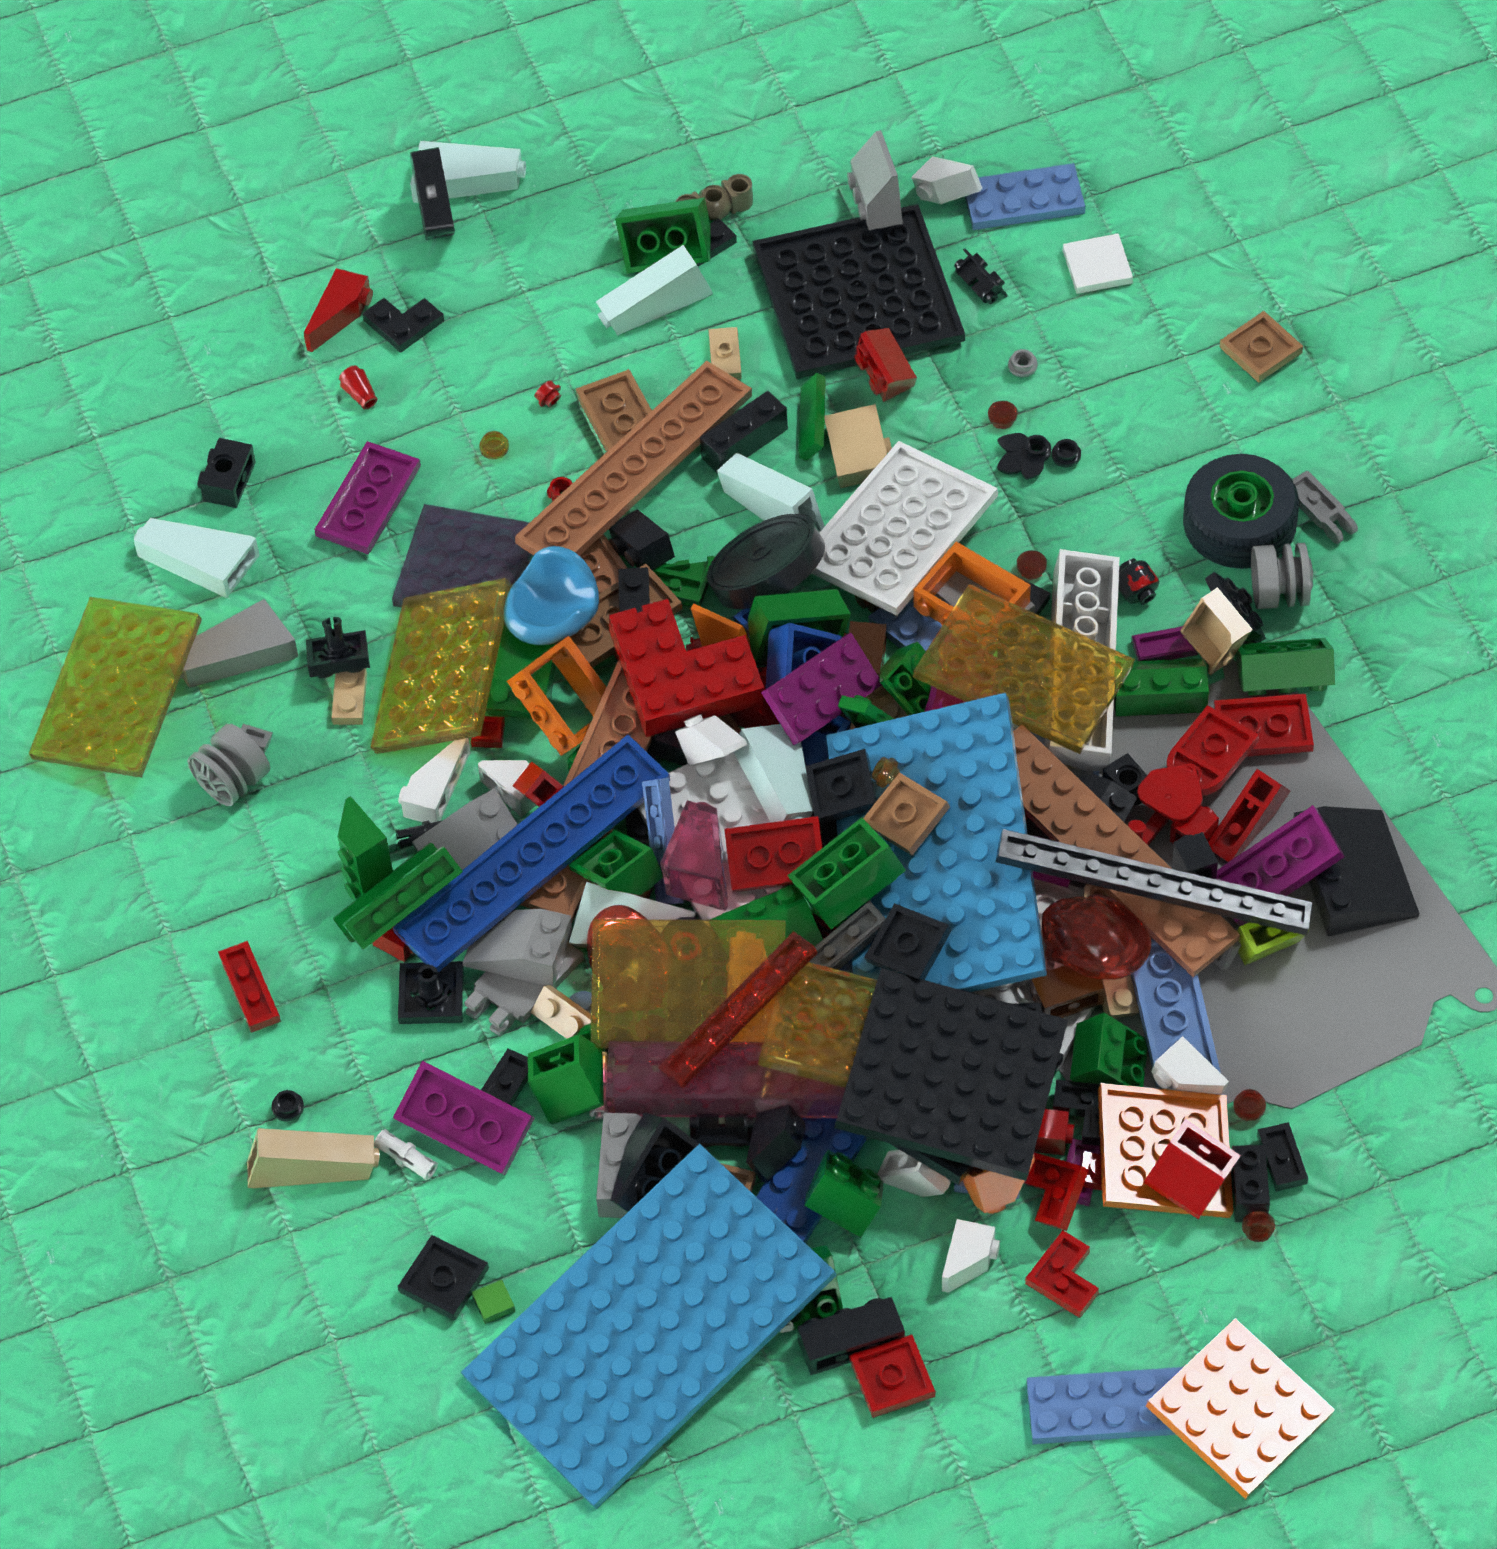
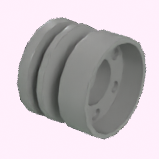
(1281, 575)
(228, 764)

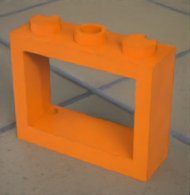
(975, 568)
(579, 676)

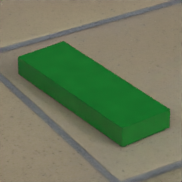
(812, 417)

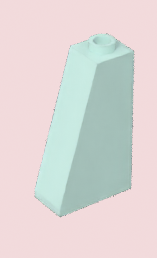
(476, 168)
(654, 292)
(767, 491)
(198, 553)
(776, 772)
(598, 898)

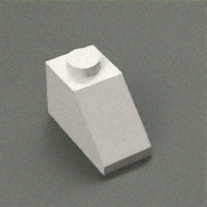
(945, 180)
(707, 739)
(501, 776)
(1187, 1070)
(911, 1175)
(969, 1253)

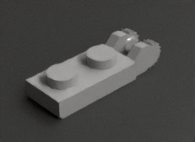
(1323, 507)

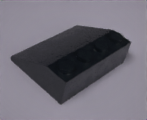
(1366, 884)

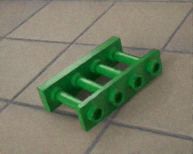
(397, 895)

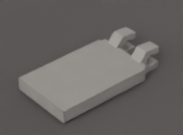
(513, 996)

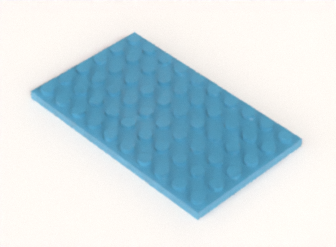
(953, 876)
(648, 1325)

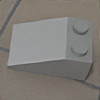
(471, 829)
(523, 946)

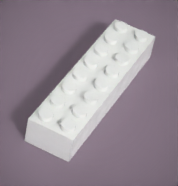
(1087, 604)

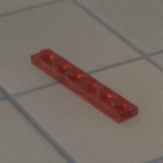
(738, 1009)

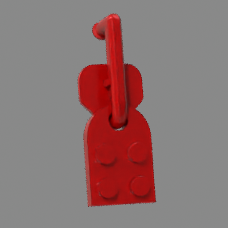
(1195, 768)

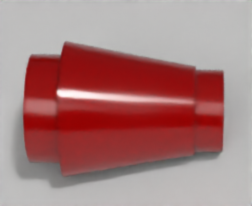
(357, 385)

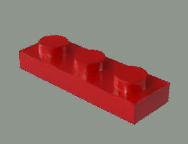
(249, 986)

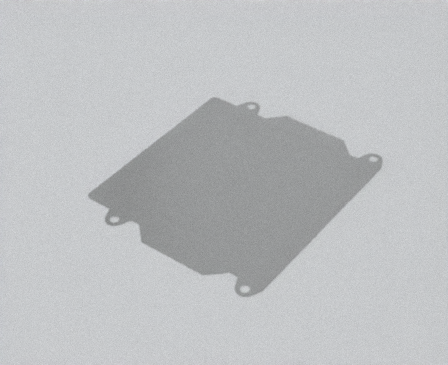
(1327, 1002)

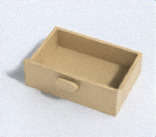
(856, 443)
(1216, 630)

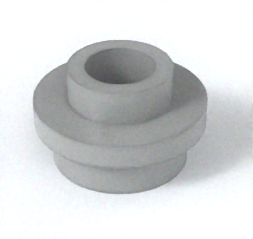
(1022, 363)

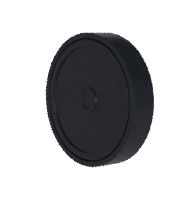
(766, 560)

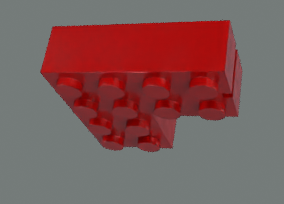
(678, 683)

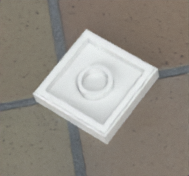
(1097, 263)

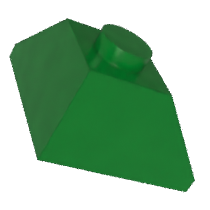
(619, 864)

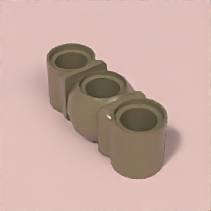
(731, 196)

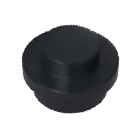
(1066, 453)
(287, 1105)

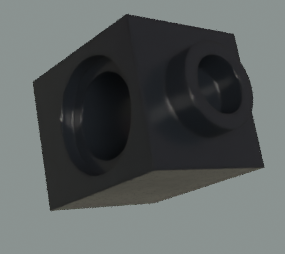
(1125, 771)

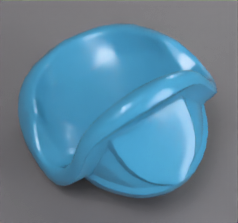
(551, 597)

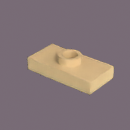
(725, 350)

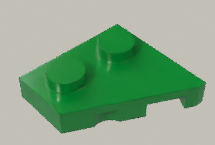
(686, 580)
(862, 711)

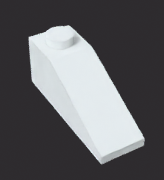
(434, 783)

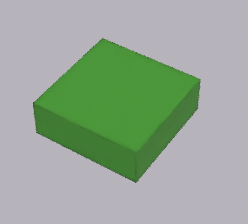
(493, 1301)

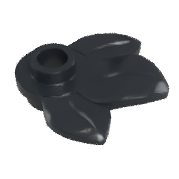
(1021, 454)

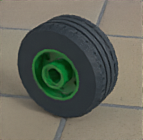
(1237, 506)

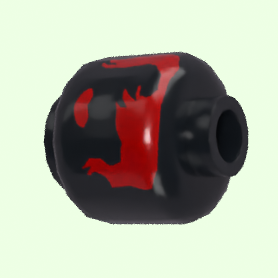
(1137, 581)

